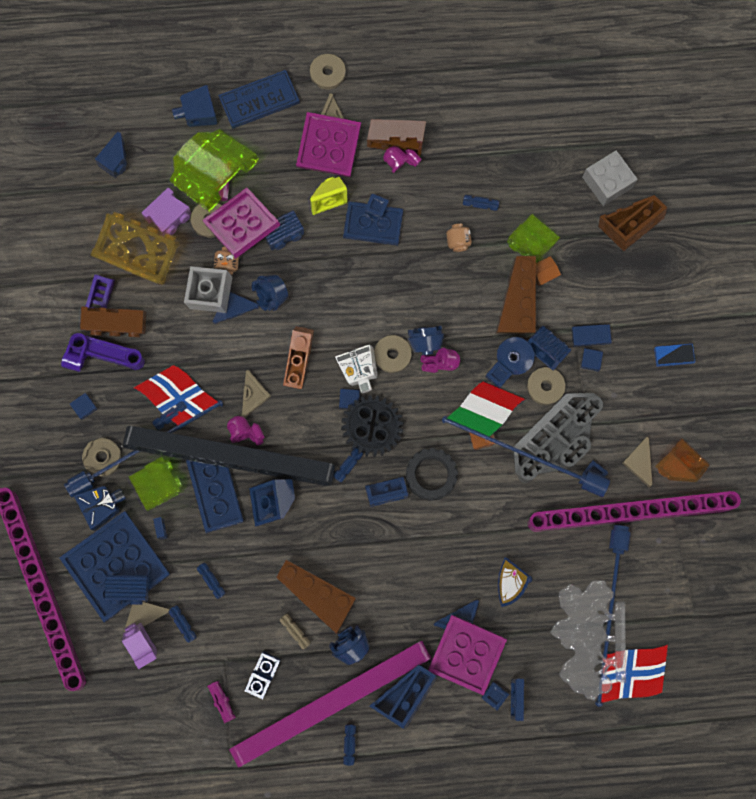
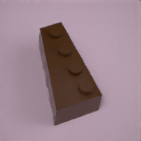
(519, 302)
(319, 596)

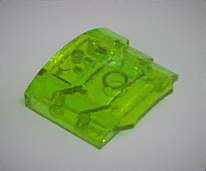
(208, 164)

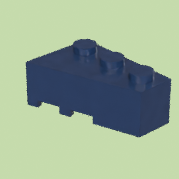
(405, 697)

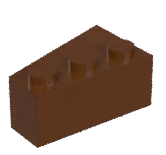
(633, 222)

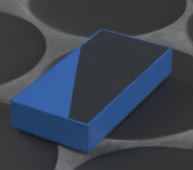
(674, 355)

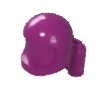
(397, 158)
(444, 360)
(241, 430)

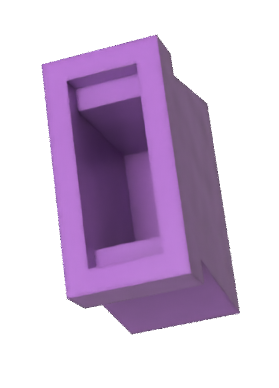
(167, 212)
(139, 645)

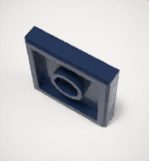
(517, 699)

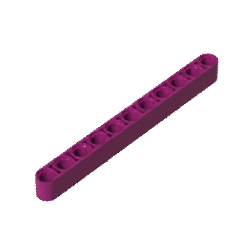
(642, 507)
(39, 600)
(329, 704)

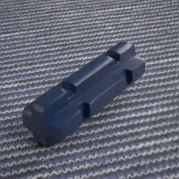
(481, 202)
(159, 422)
(347, 465)
(210, 580)
(182, 624)
(349, 745)

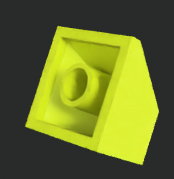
(329, 195)

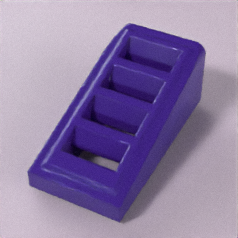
(95, 285)

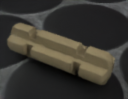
(295, 631)

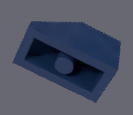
(113, 156)

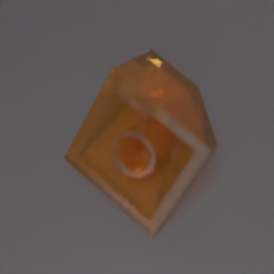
(682, 464)

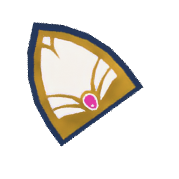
(511, 582)

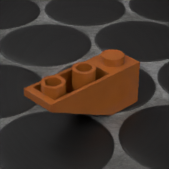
(298, 357)

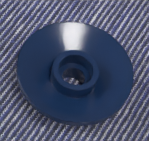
(524, 353)

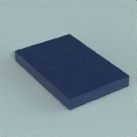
(370, 228)

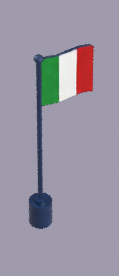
(487, 411)

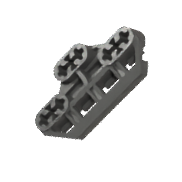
(562, 437)

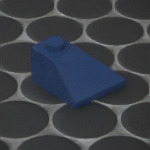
(271, 500)

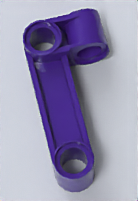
(75, 356)

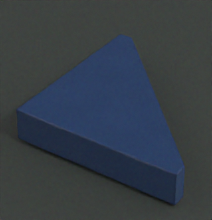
(236, 307)
(466, 613)

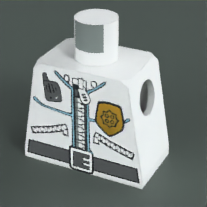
(359, 367)

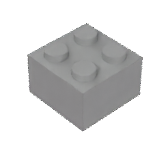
(609, 178)
(208, 289)

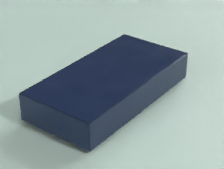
(591, 335)

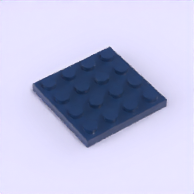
(116, 551)

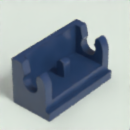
(386, 492)

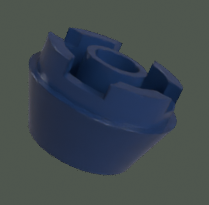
(270, 291)
(425, 339)
(350, 646)

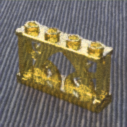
(110, 254)

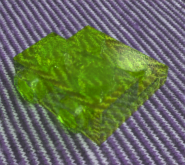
(532, 238)
(156, 483)

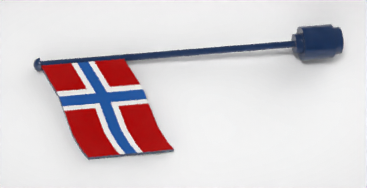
(164, 392)
(643, 666)

